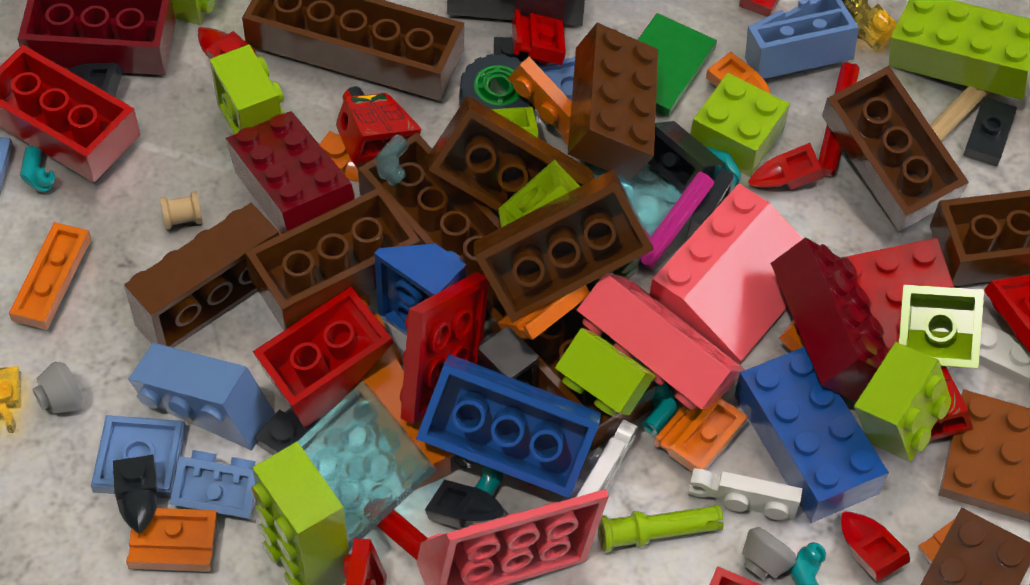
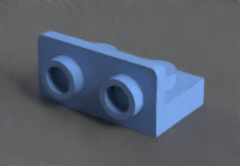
(214, 485)

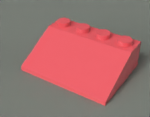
(725, 276)
(660, 341)
(514, 545)

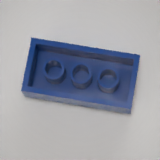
(509, 426)
(810, 435)

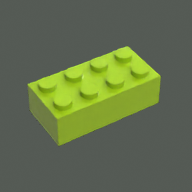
(964, 46)
(300, 519)

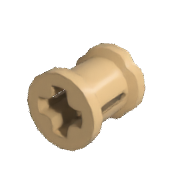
(181, 210)

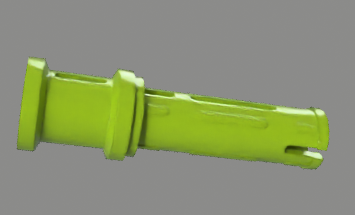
(641, 528)

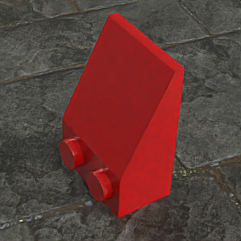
(324, 355)

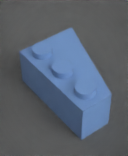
(802, 38)
(203, 392)

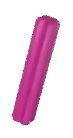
(677, 217)

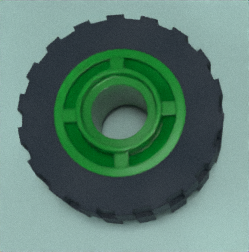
(488, 77)

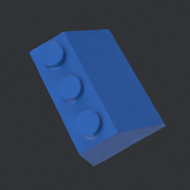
(412, 275)

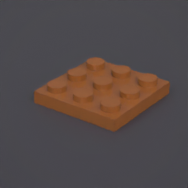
(991, 461)

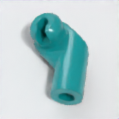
(32, 173)
(663, 409)

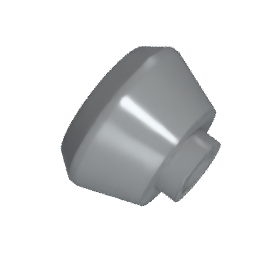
(57, 389)
(767, 554)

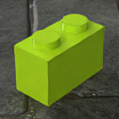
(604, 372)

